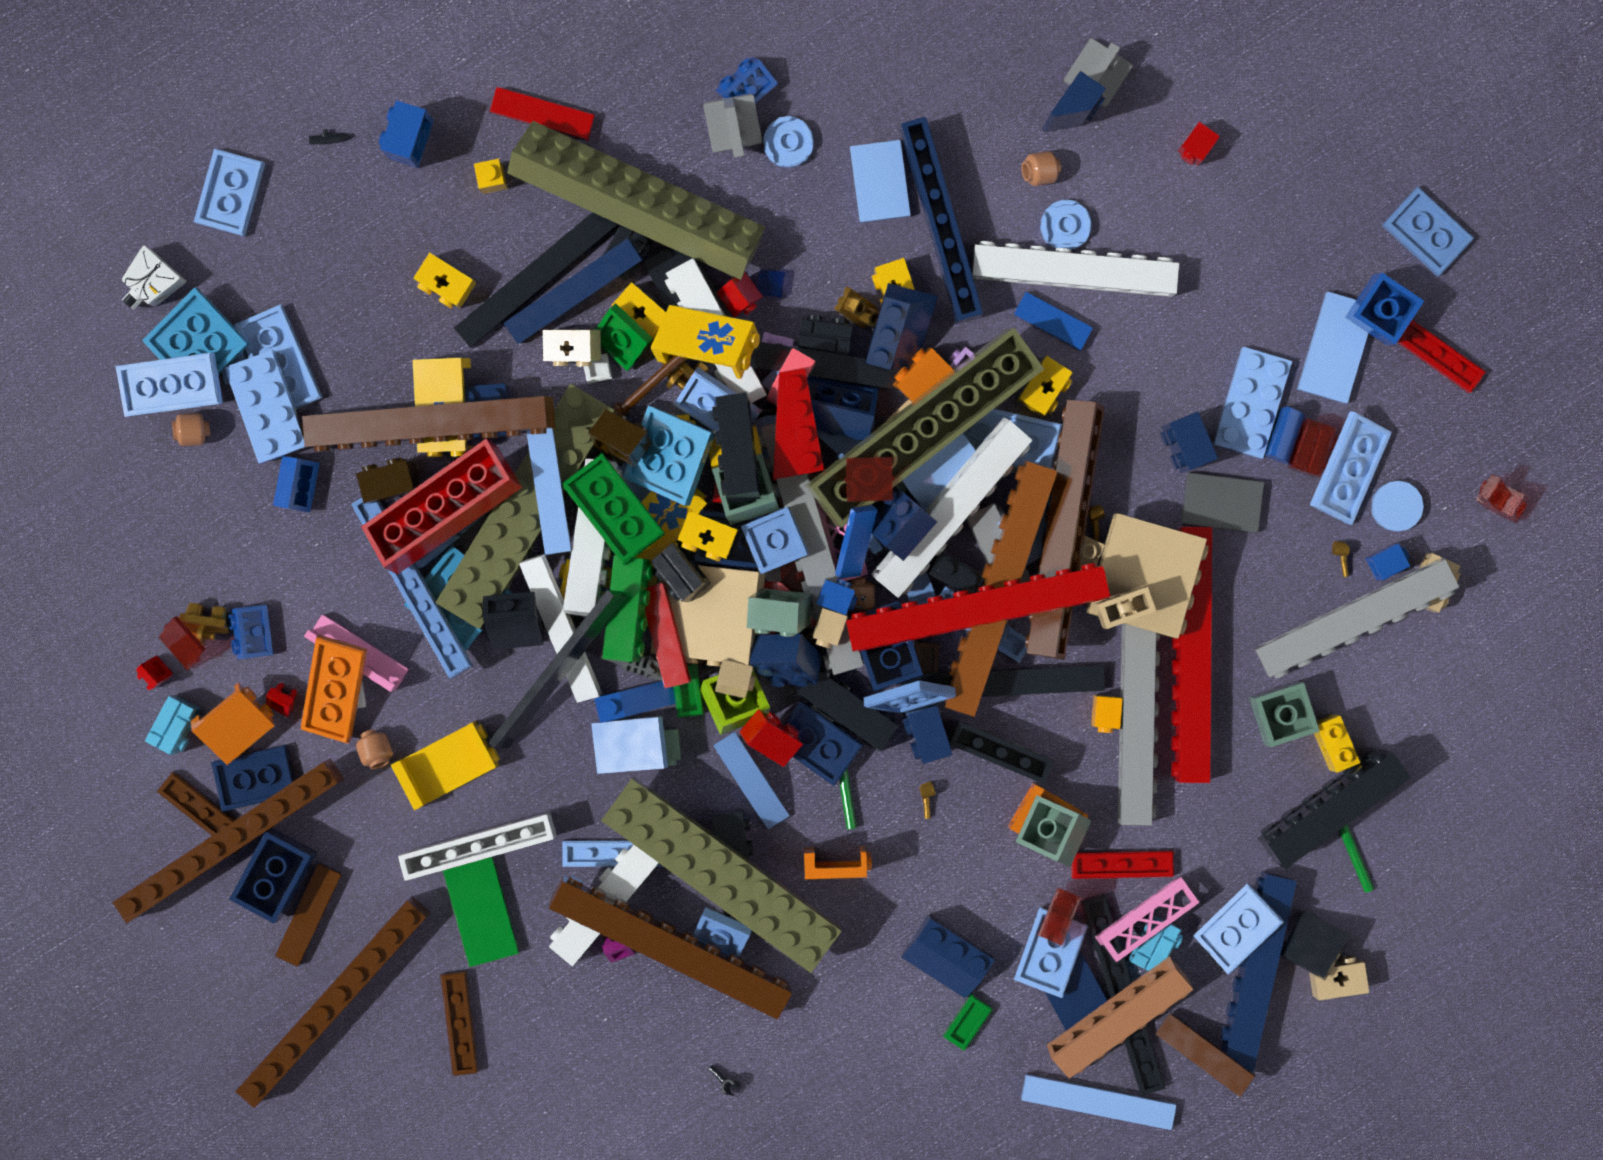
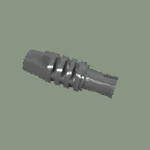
(646, 667)

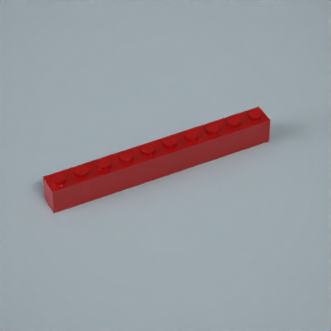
(979, 608)
(1193, 678)

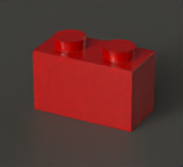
(771, 737)

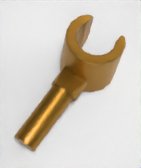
(1096, 513)
(1342, 550)
(927, 790)

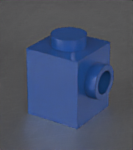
(1388, 561)
(837, 596)

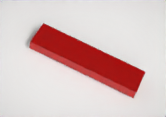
(552, 115)
(1441, 357)
(666, 637)
(1123, 864)

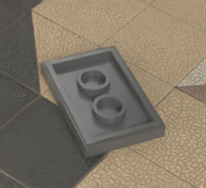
(1222, 502)

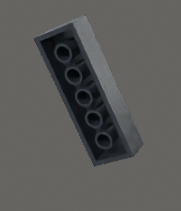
(1333, 807)

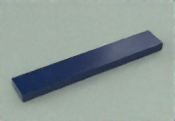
(573, 291)

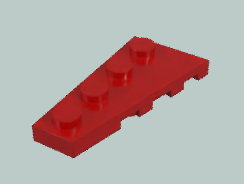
(796, 434)

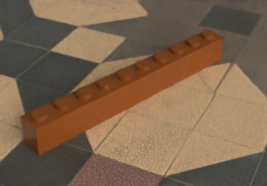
(1008, 564)

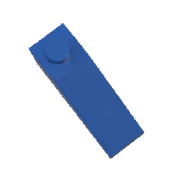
(633, 701)

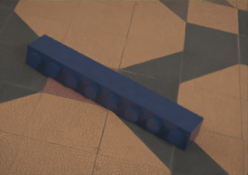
(941, 220)
(1256, 977)

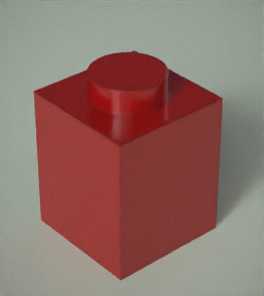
(1198, 144)
(740, 295)

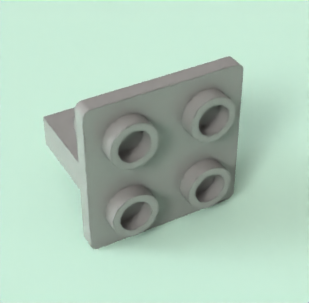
(1102, 66)
(732, 123)

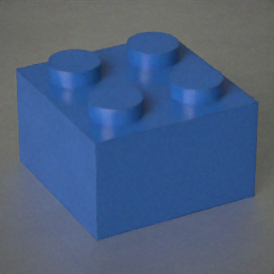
(406, 133)
(1384, 309)

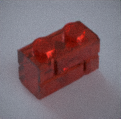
(1313, 448)
(1059, 916)

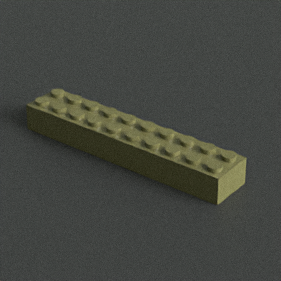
(635, 199)
(934, 418)
(515, 522)
(722, 874)

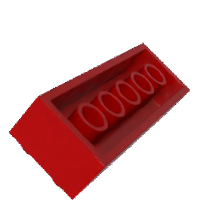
(441, 507)

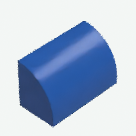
(1285, 435)
(296, 484)

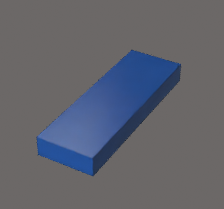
(1053, 321)
(855, 541)

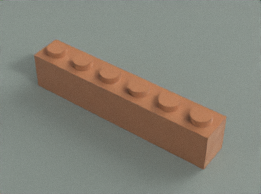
(1119, 1017)

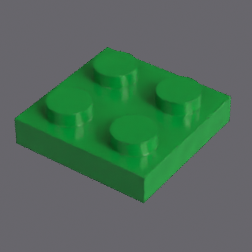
(622, 337)

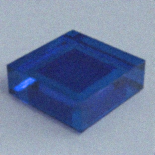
(771, 283)

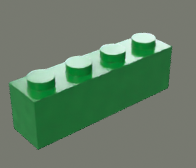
(629, 622)

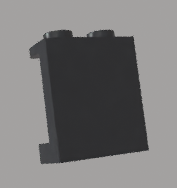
(512, 620)

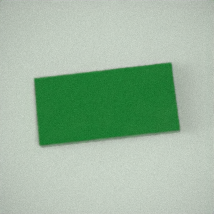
(613, 509)
(481, 911)

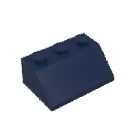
(1076, 105)
(900, 327)
(842, 407)
(948, 957)

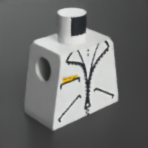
(150, 279)

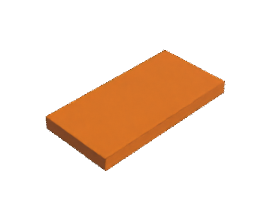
(333, 688)

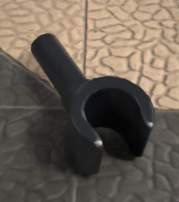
(726, 1083)

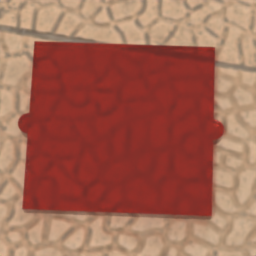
(869, 479)
(182, 643)

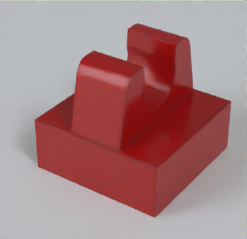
(153, 672)
(279, 701)

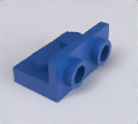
(749, 78)
(251, 632)

